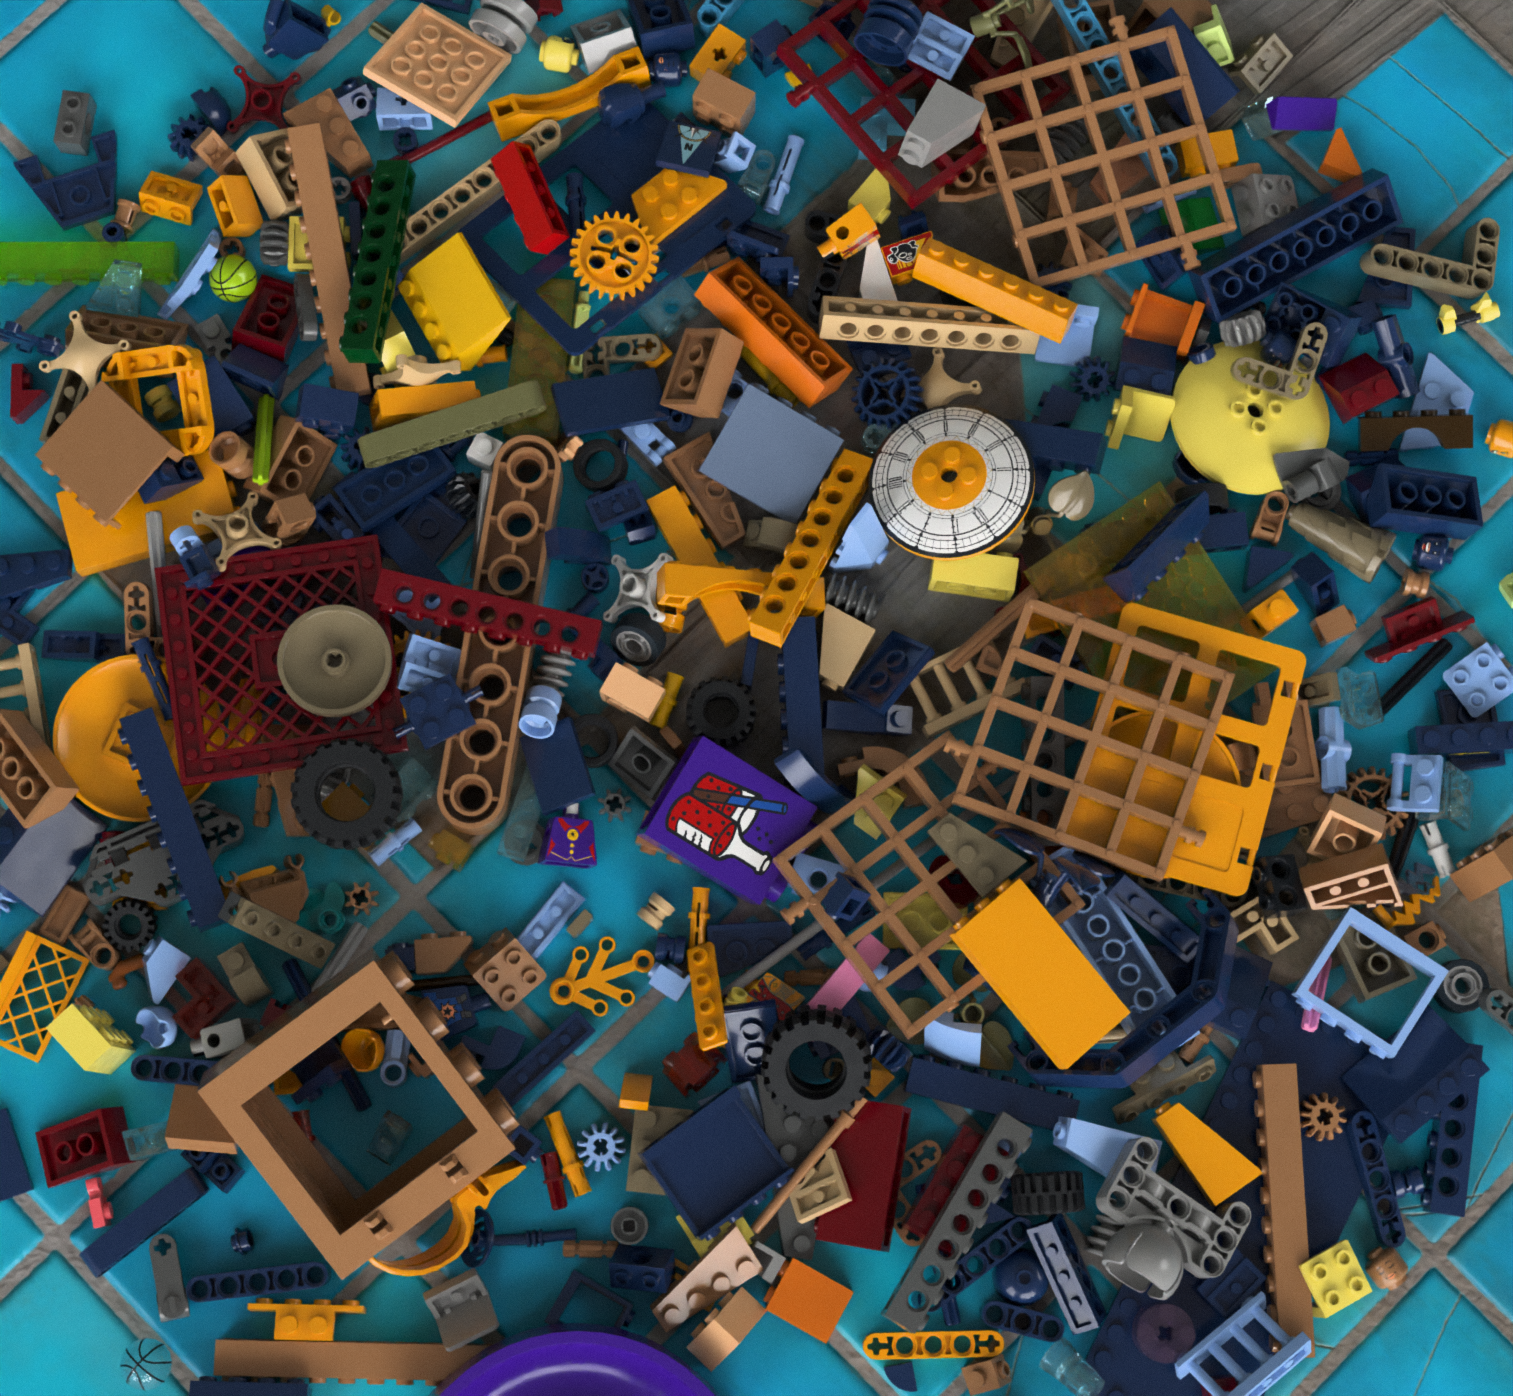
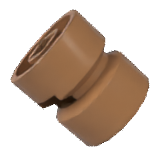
(232, 454)

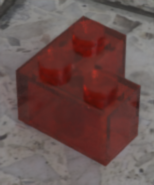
(209, 1001)

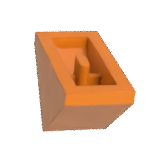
(1339, 159)

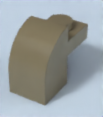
(769, 534)
(245, 976)

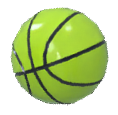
(233, 278)

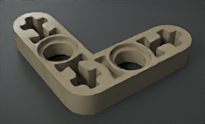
(609, 356)
(1285, 377)

